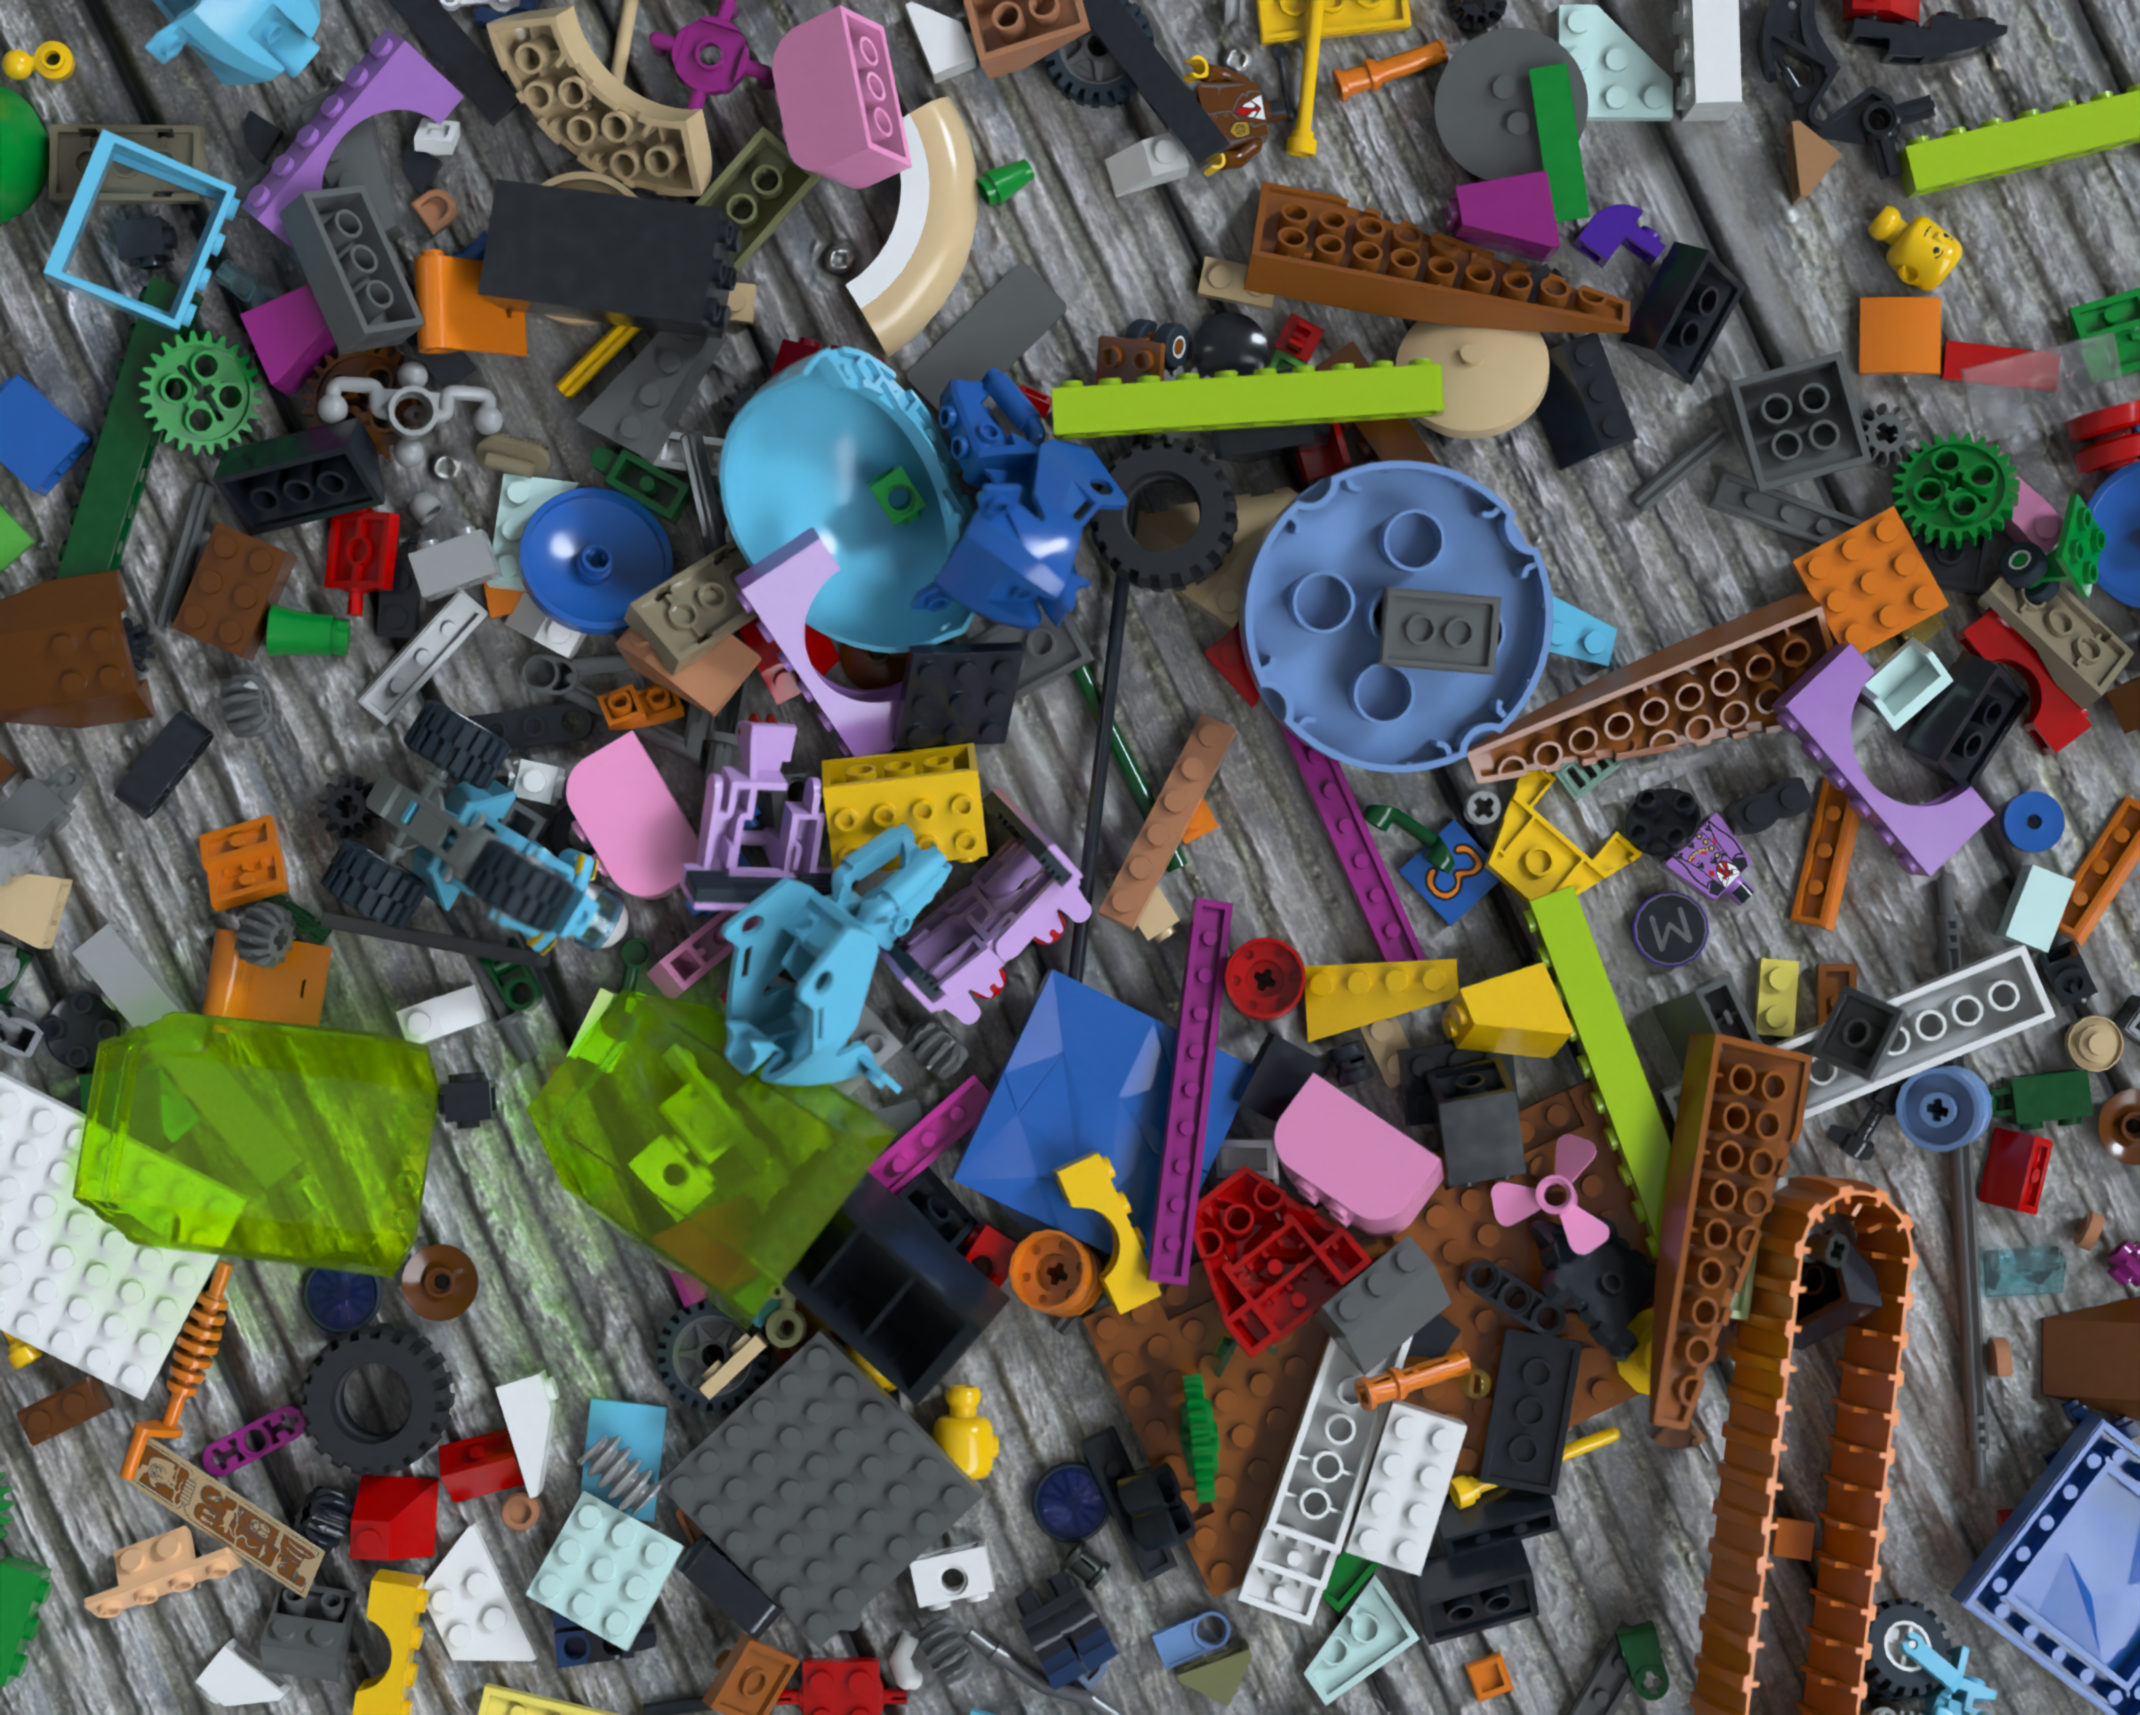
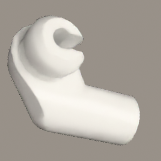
(901, 1664)

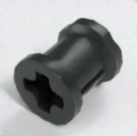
(1830, 1248)
(1085, 1565)

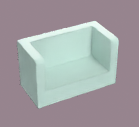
(1905, 683)
(2035, 908)

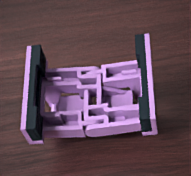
(995, 911)

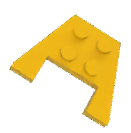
(1538, 858)

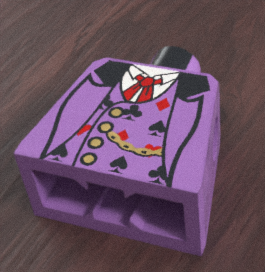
(1712, 863)

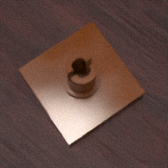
(750, 1678)

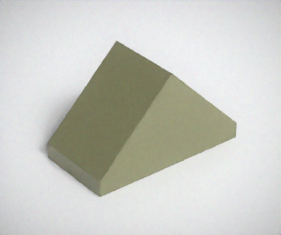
(1217, 1673)

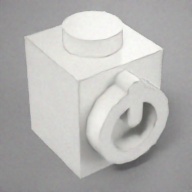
(537, 782)

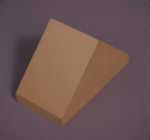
(1807, 159)

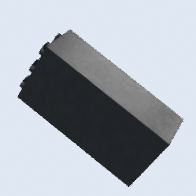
(610, 258)
(894, 1289)

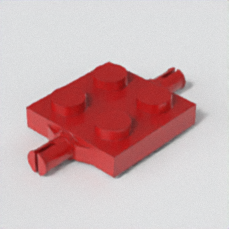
(361, 554)
(842, 1687)

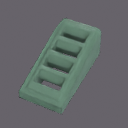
(1571, 789)

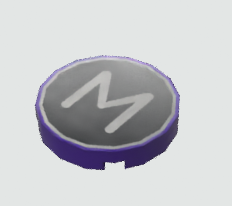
(1669, 929)

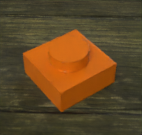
(1200, 824)

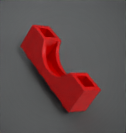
(2053, 715)

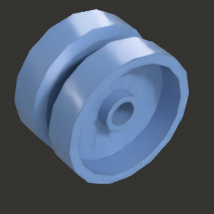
(1956, 1089)

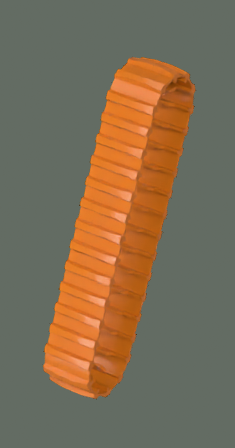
(1857, 1465)

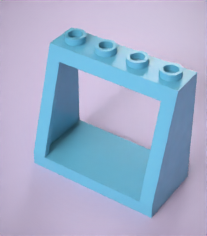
(127, 153)

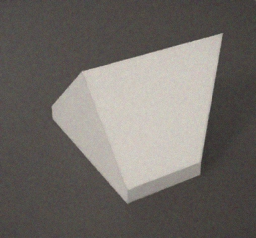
(1255, 1153)

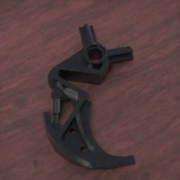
(1850, 121)

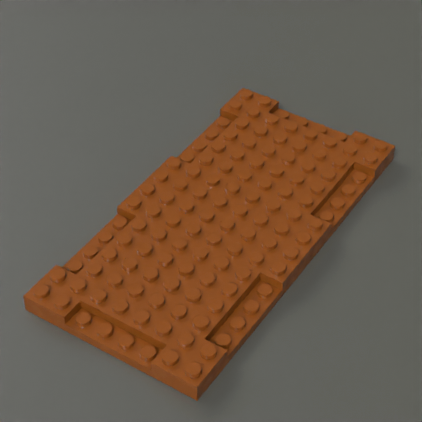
(1263, 1397)

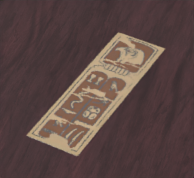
(227, 1517)

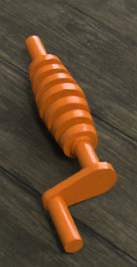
(193, 1357)

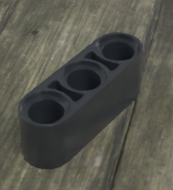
(164, 764)
(1531, 1302)
(728, 1587)

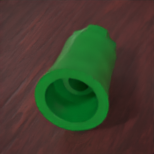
(306, 633)

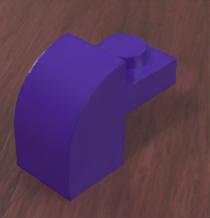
(1614, 227)

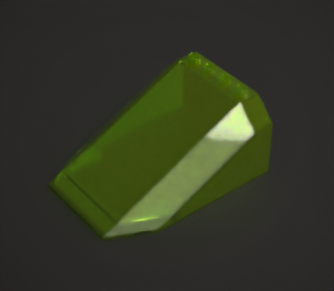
(261, 1141)
(695, 1157)

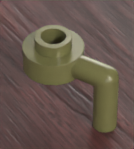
(787, 1311)

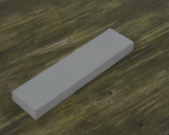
(422, 656)

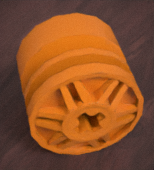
(1036, 1270)

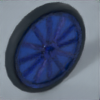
(341, 1299)
(1069, 1503)

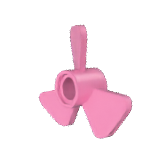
(1517, 1202)

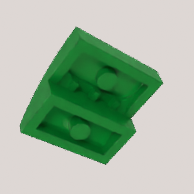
(2114, 314)

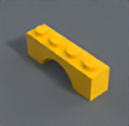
(1088, 1184)
(395, 1607)

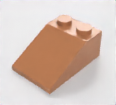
(1020, 32)
(705, 682)

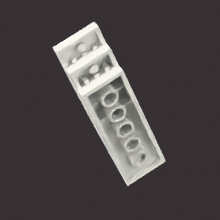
(1316, 1489)

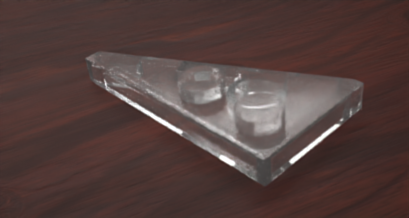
(1652, 775)

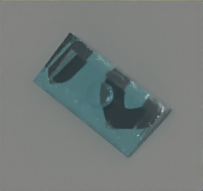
(2023, 1271)

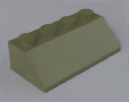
(759, 191)

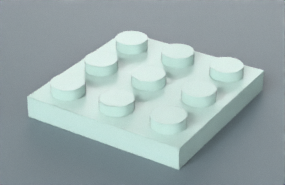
(605, 1571)

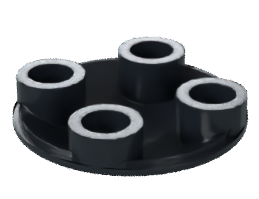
(1229, 343)
(1662, 821)
(77, 1027)

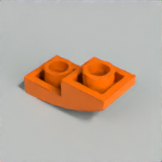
(639, 709)

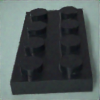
(1530, 1411)

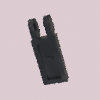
(400, 608)

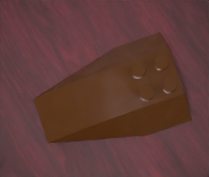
(69, 655)
(2094, 1357)

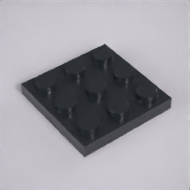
(957, 694)

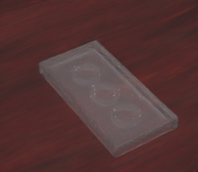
(2043, 387)

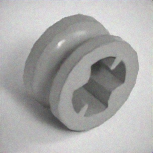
(1234, 11)

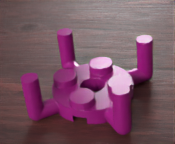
(711, 32)

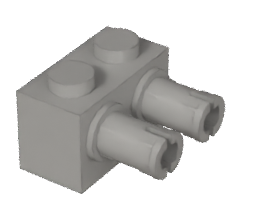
(454, 564)

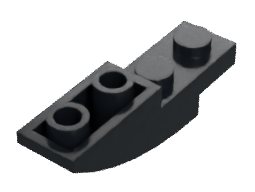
(1938, 41)

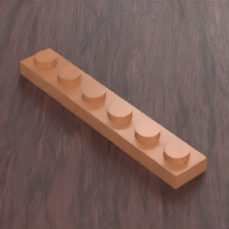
(1167, 822)

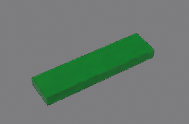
(1559, 140)

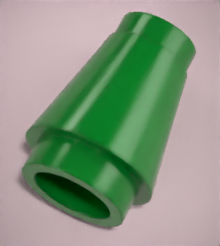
(1004, 181)

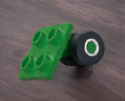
(2073, 560)

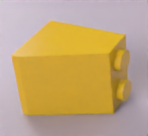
(1509, 1015)

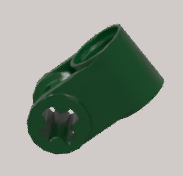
(509, 976)
(1643, 1654)

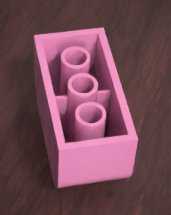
(840, 100)
(631, 819)
(1353, 1161)

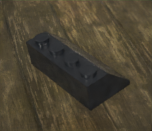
(301, 477)

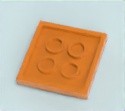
(1870, 582)

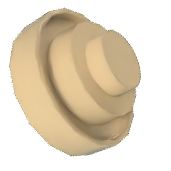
(2094, 1043)

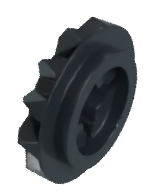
(1471, 16)

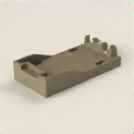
(123, 185)
(697, 607)
(2068, 637)

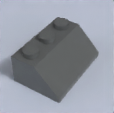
(1384, 1305)

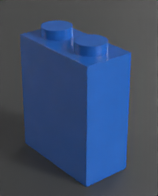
(37, 436)

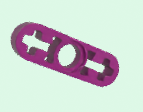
(236, 1461)

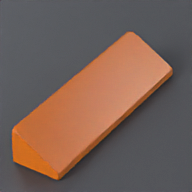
(1826, 860)
(2102, 872)

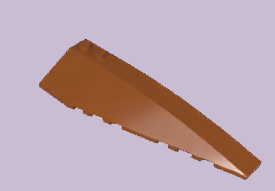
(1406, 274)
(1678, 696)
(1728, 1149)

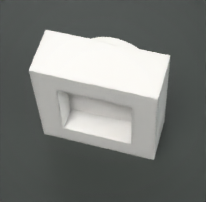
(437, 138)

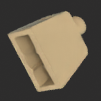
(33, 908)

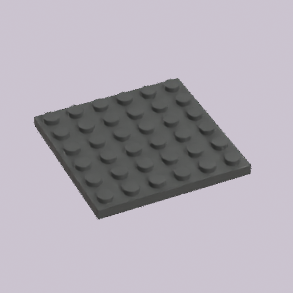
(821, 1487)

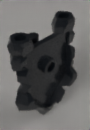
(1604, 1285)

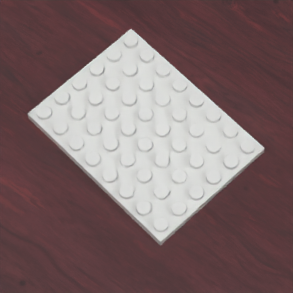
(67, 1273)

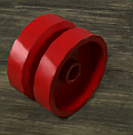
(2114, 440)

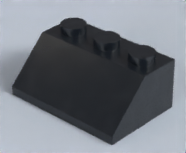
(1683, 312)
(1583, 404)
(1966, 720)
(1834, 1297)
(1475, 1592)

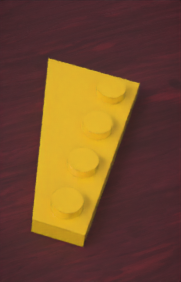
(1364, 993)

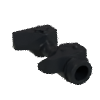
(1858, 1143)

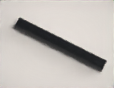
(676, 1706)

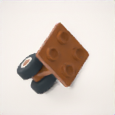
(1142, 351)

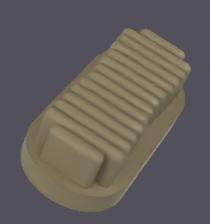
(514, 455)

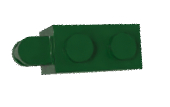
(643, 483)
(2044, 1097)

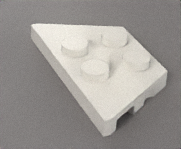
(475, 1606)

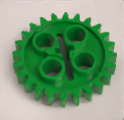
(174, 415)
(1955, 490)
(1199, 1438)

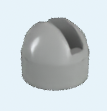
(425, 507)

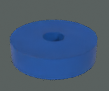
(2049, 817)

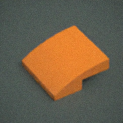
(1900, 336)
(244, 863)

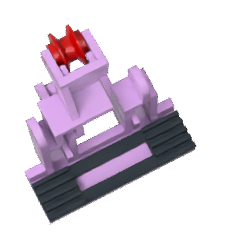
(731, 799)

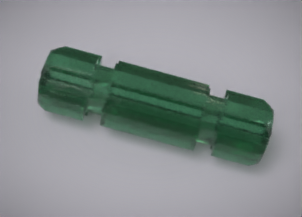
(304, 920)

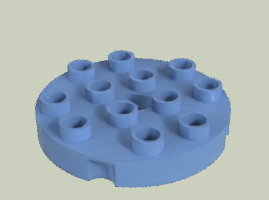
(1314, 630)

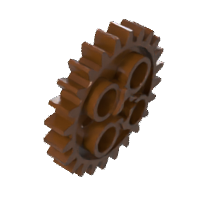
(366, 365)

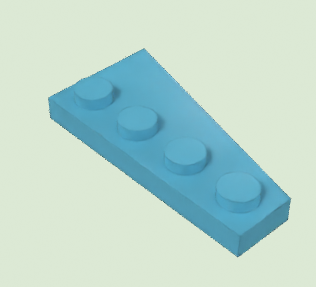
(1580, 635)

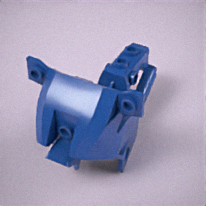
(1024, 528)

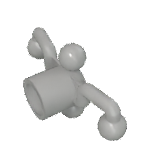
(383, 402)

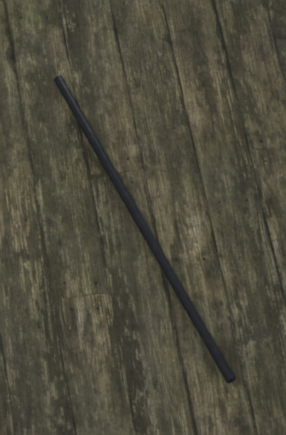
(1102, 749)

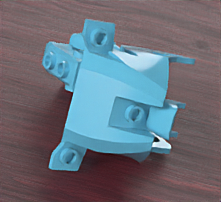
(240, 38)
(831, 954)

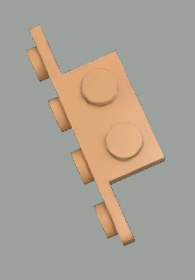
(158, 1568)

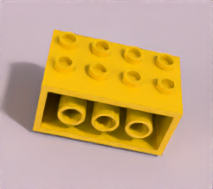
(923, 788)

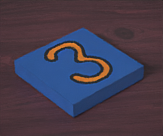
(1464, 886)

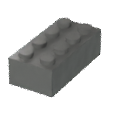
(351, 268)

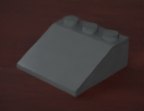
(1797, 422)

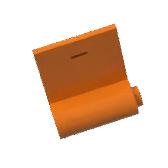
(455, 312)
(267, 993)

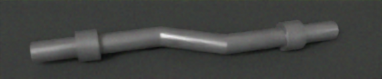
(1002, 1656)

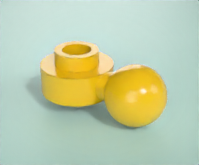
(19, 64)

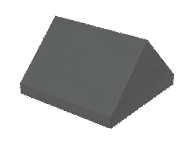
(1858, 1033)

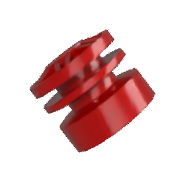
(1256, 958)

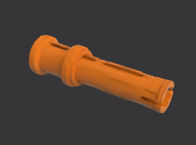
(1373, 73)
(1397, 1383)

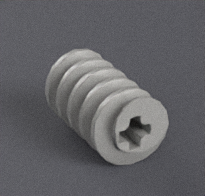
(620, 1473)

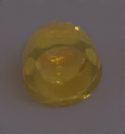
(1467, 1383)

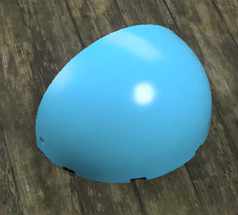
(804, 461)

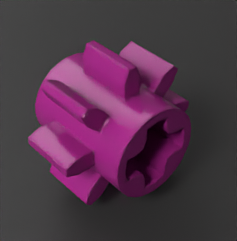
(2125, 1263)

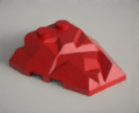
(1270, 1258)

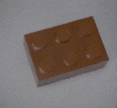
(234, 591)

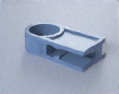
(1182, 1643)

